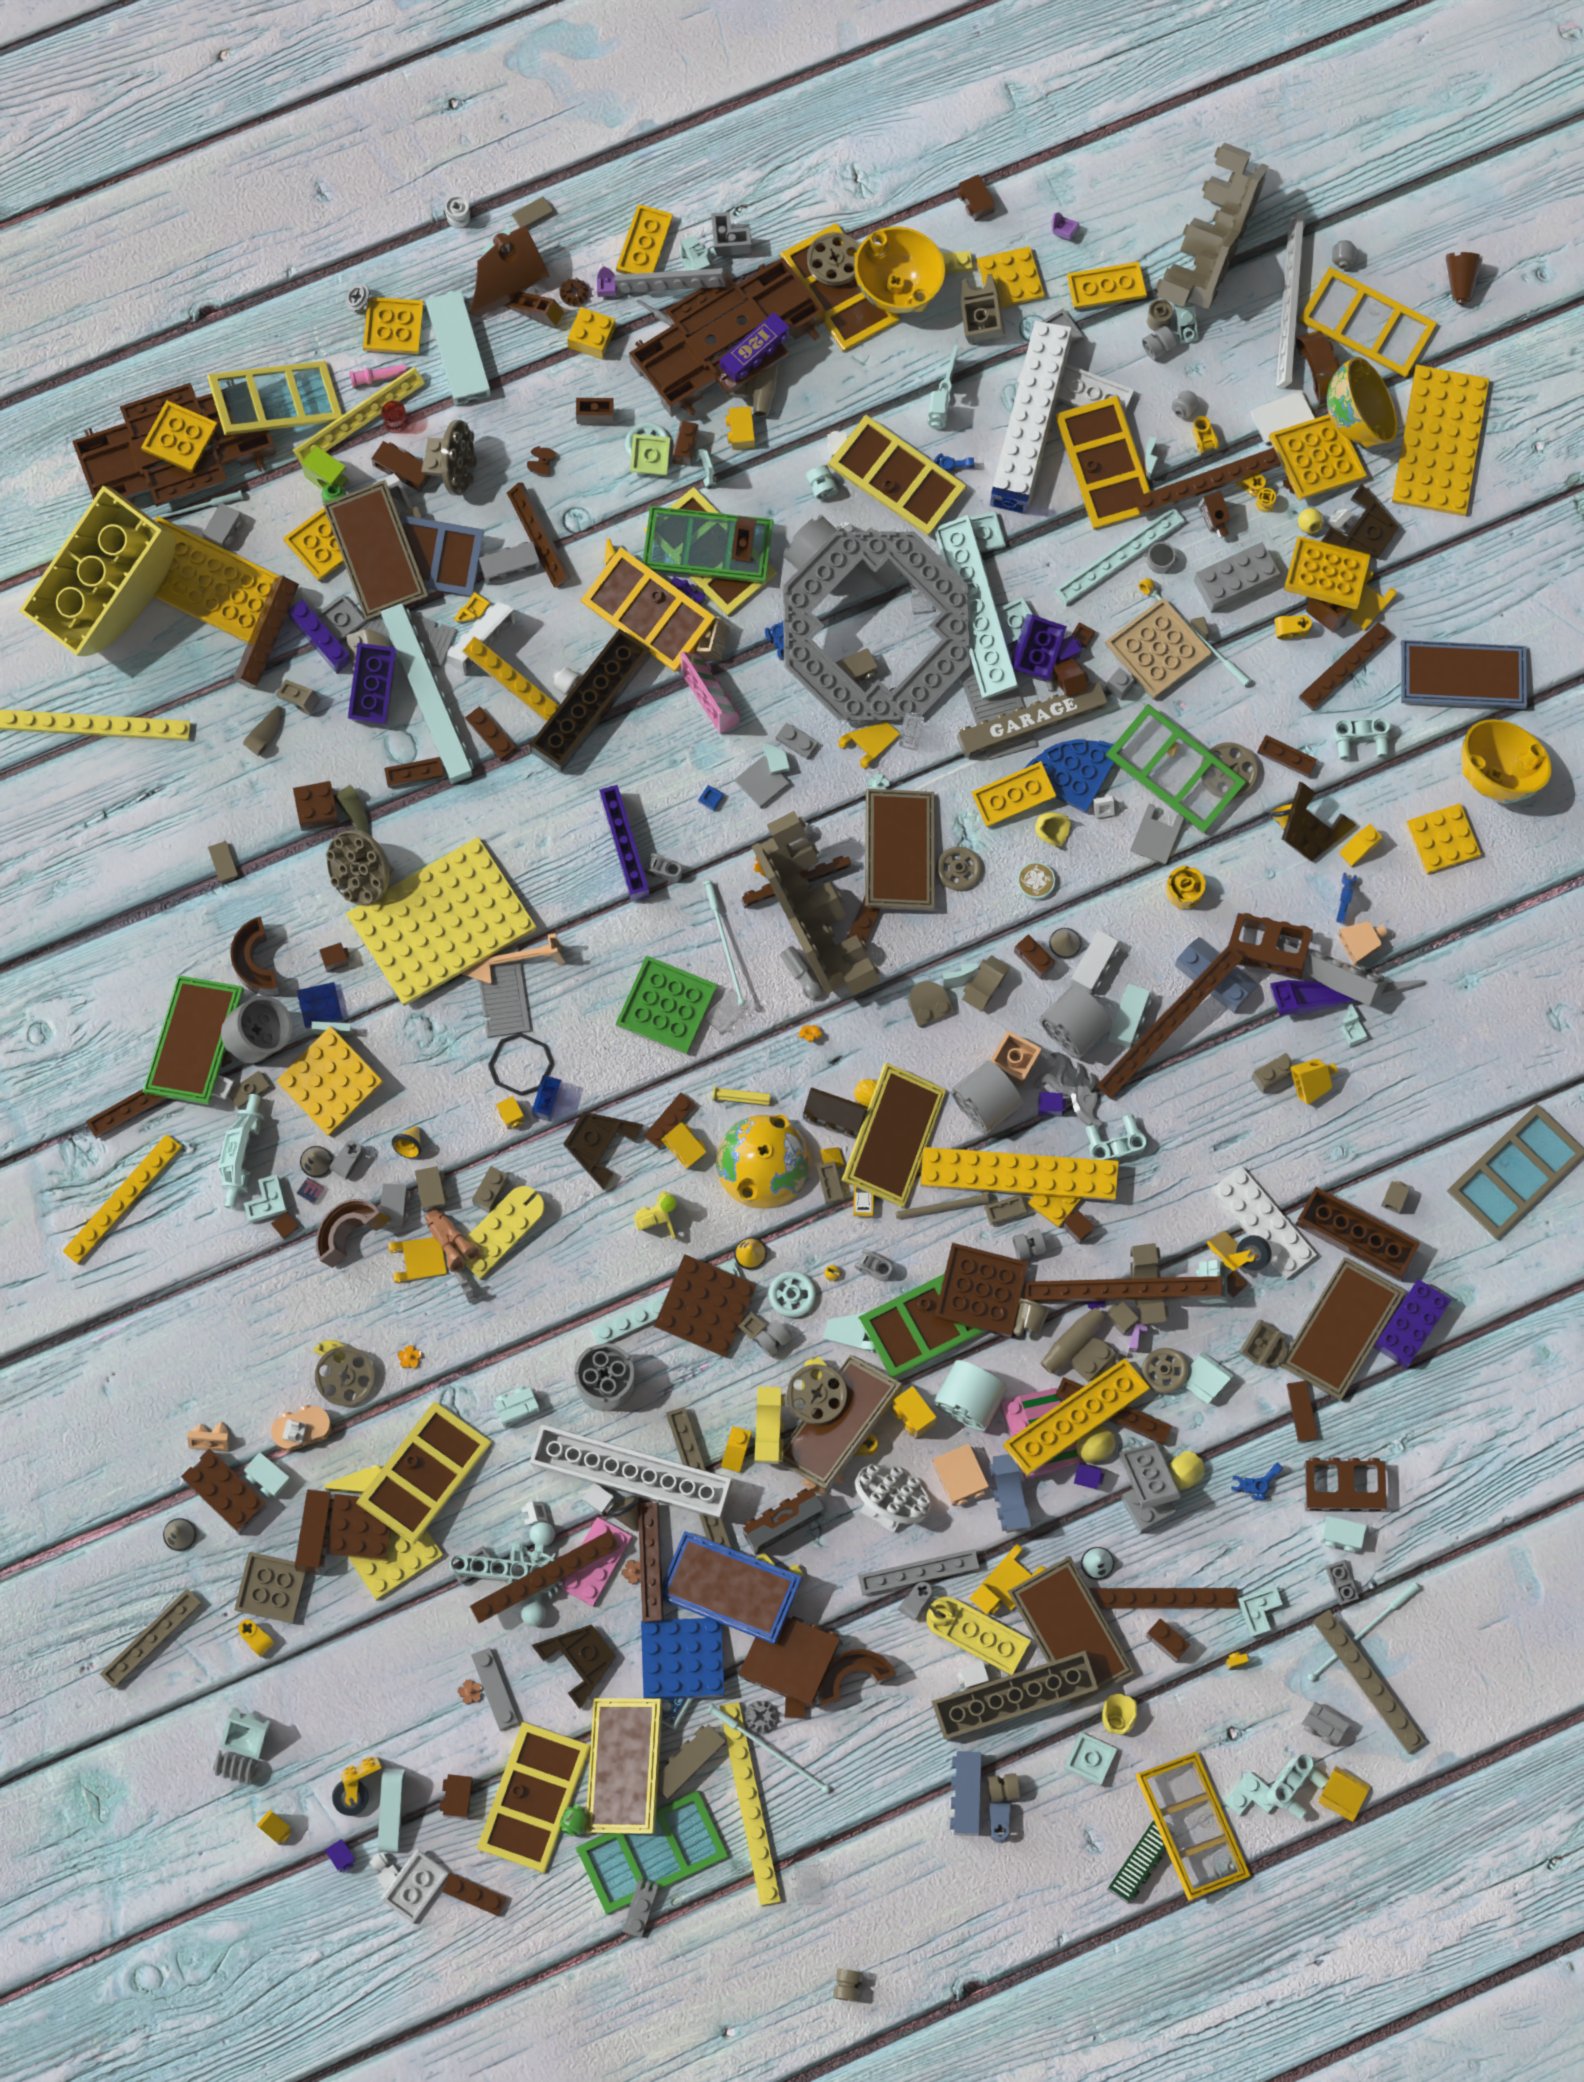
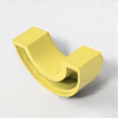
(768, 1425)

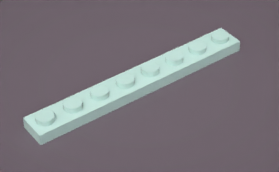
(638, 1316)

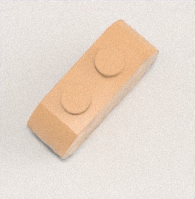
(317, 1427)

